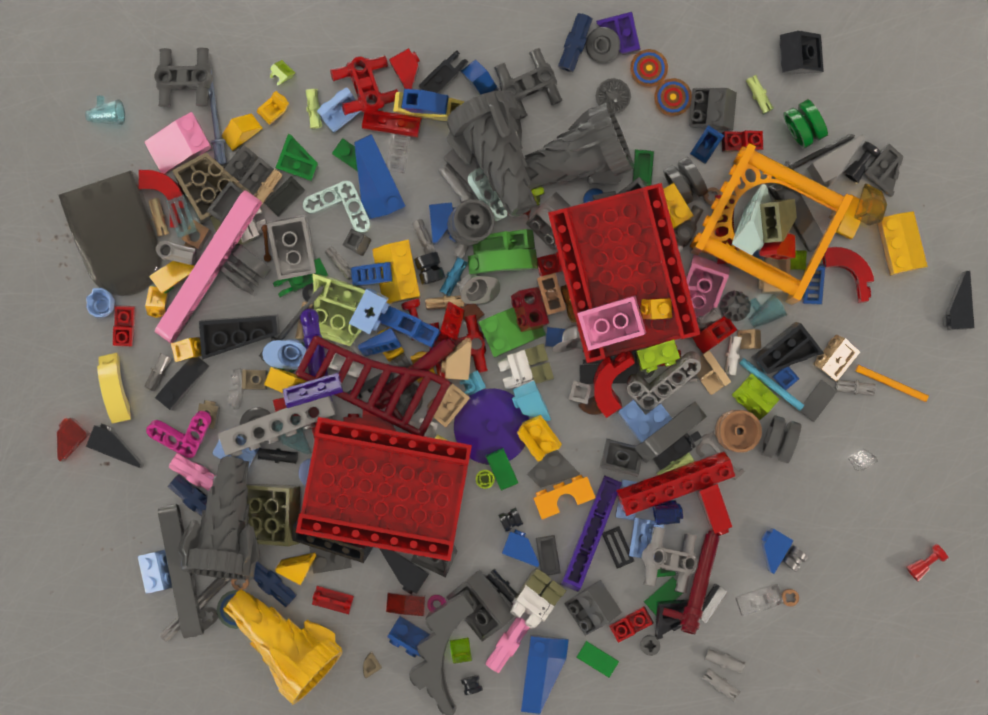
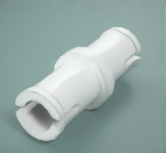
(733, 355)

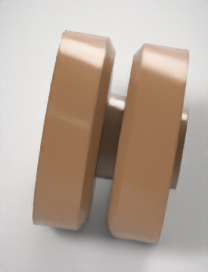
(746, 423)

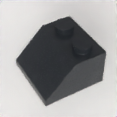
(801, 52)

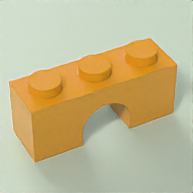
(547, 501)

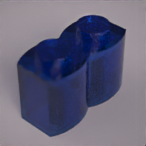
(667, 513)

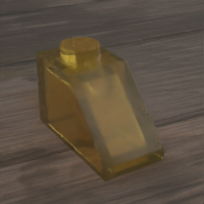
(871, 206)

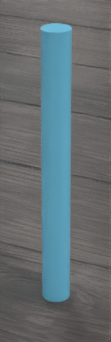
(770, 383)

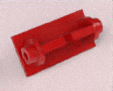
(451, 322)
(332, 600)

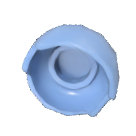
(100, 302)

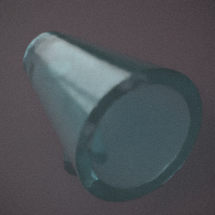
(106, 113)
(767, 312)

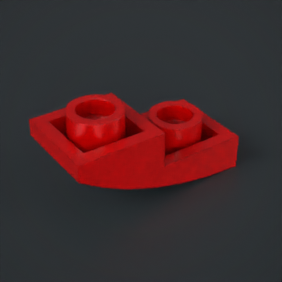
(736, 140)
(549, 264)
(124, 326)
(631, 624)

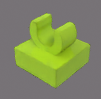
(282, 71)

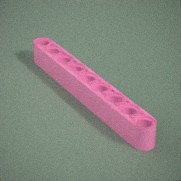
(208, 266)

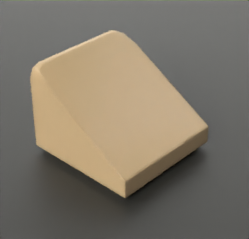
(750, 338)

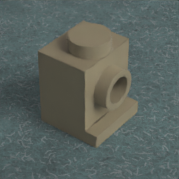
(247, 379)
(214, 412)

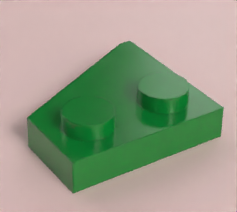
(296, 160)

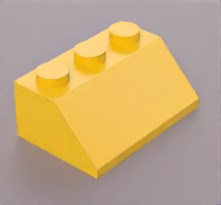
(901, 243)
(404, 279)

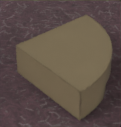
(370, 665)

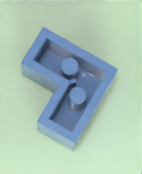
(641, 424)

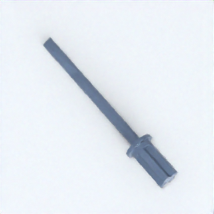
(218, 144)

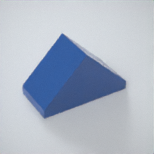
(479, 78)
(707, 144)

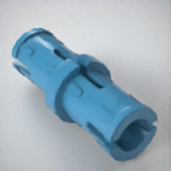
(453, 276)

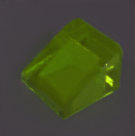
(799, 262)
(460, 650)

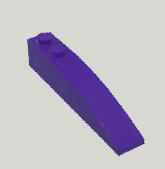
(591, 534)

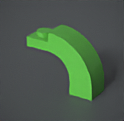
(503, 261)

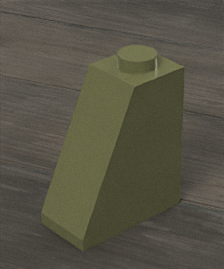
(777, 219)

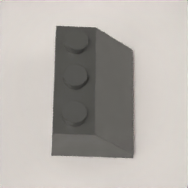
(491, 609)

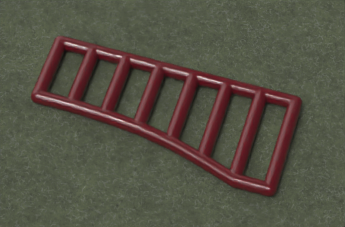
(387, 370)

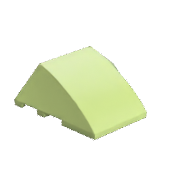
(337, 307)

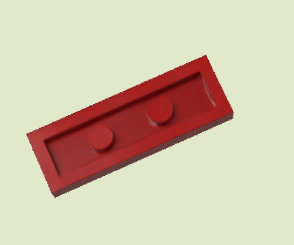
(392, 123)

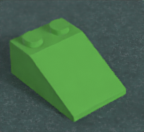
(504, 333)

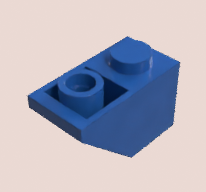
(424, 102)

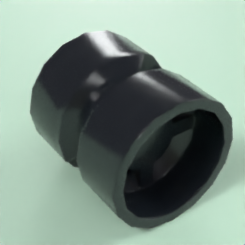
(429, 268)

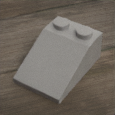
(831, 166)
(291, 247)

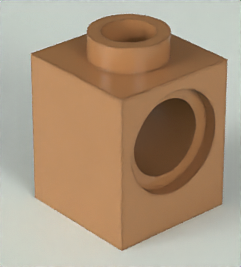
(204, 234)

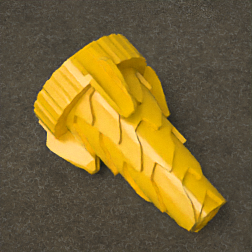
(294, 655)

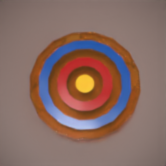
(649, 68)
(672, 97)

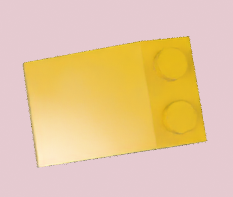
(677, 206)

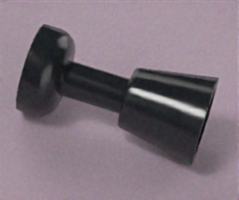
(857, 168)

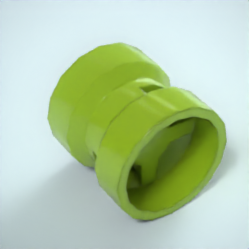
(485, 479)

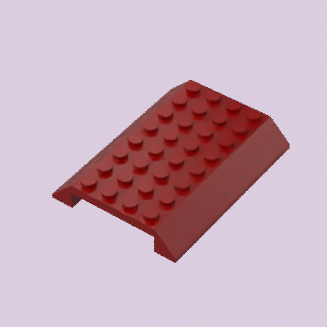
(623, 251)
(384, 489)

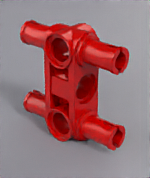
(364, 84)
(473, 332)

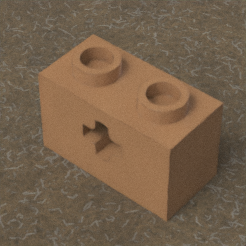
(551, 294)

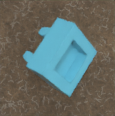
(473, 384)

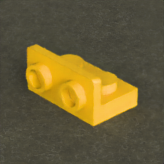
(538, 437)

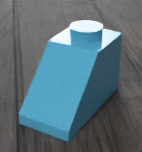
(530, 401)

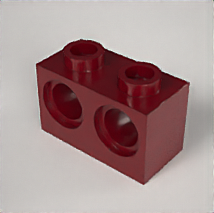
(533, 308)

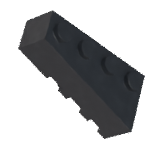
(231, 333)

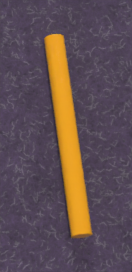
(892, 383)

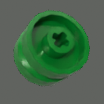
(805, 123)

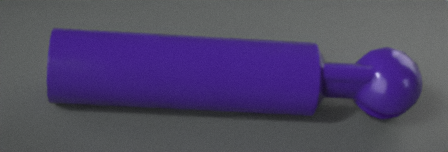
(310, 324)

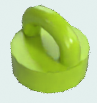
(537, 192)

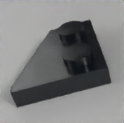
(664, 623)

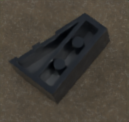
(787, 349)

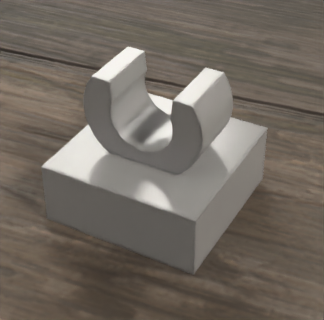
(580, 392)

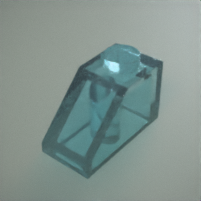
(295, 441)

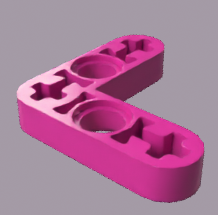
(187, 439)

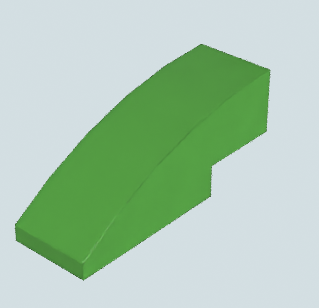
(506, 241)

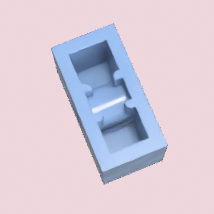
(361, 318)

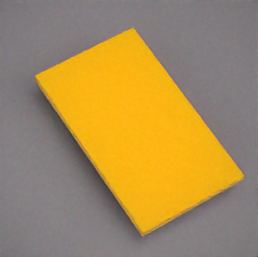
(171, 275)

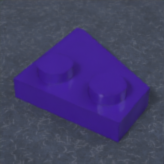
(626, 30)

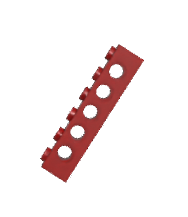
(675, 483)

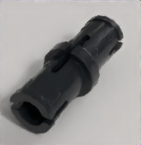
(291, 457)
(502, 586)

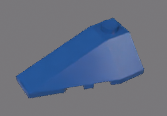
(376, 184)
(543, 667)

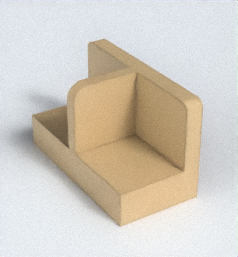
(712, 374)

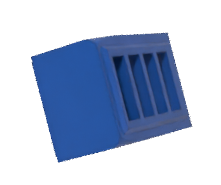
(359, 274)
(814, 300)
(380, 343)

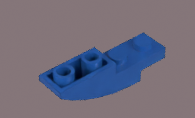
(409, 326)

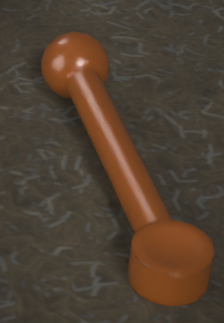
(267, 257)

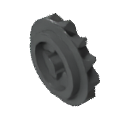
(730, 312)

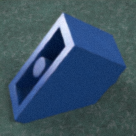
(439, 217)
(519, 547)
(775, 548)

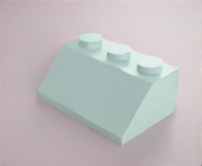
(749, 230)

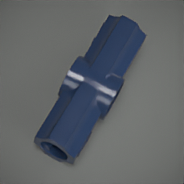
(575, 42)
(190, 495)
(273, 585)

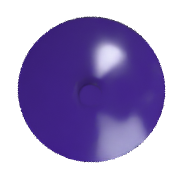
(489, 424)

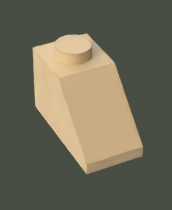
(458, 362)

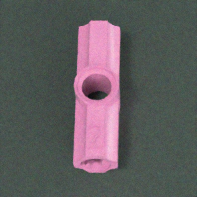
(192, 471)
(507, 645)

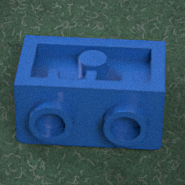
(407, 635)

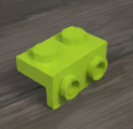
(755, 397)

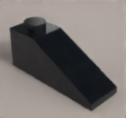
(960, 309)
(182, 382)
(110, 444)
(407, 572)

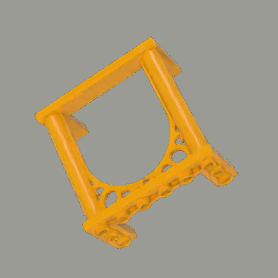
(711, 244)

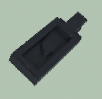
(677, 450)

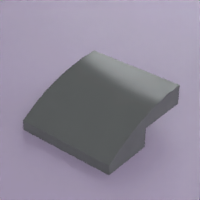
(248, 169)

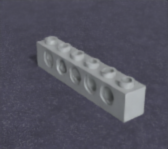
(229, 437)

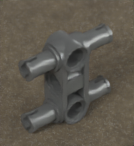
(183, 77)
(530, 82)

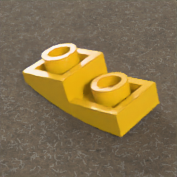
(849, 224)

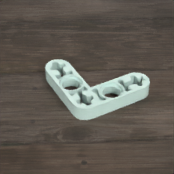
(479, 188)
(339, 197)

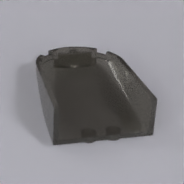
(114, 233)

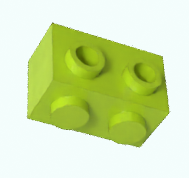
(663, 353)

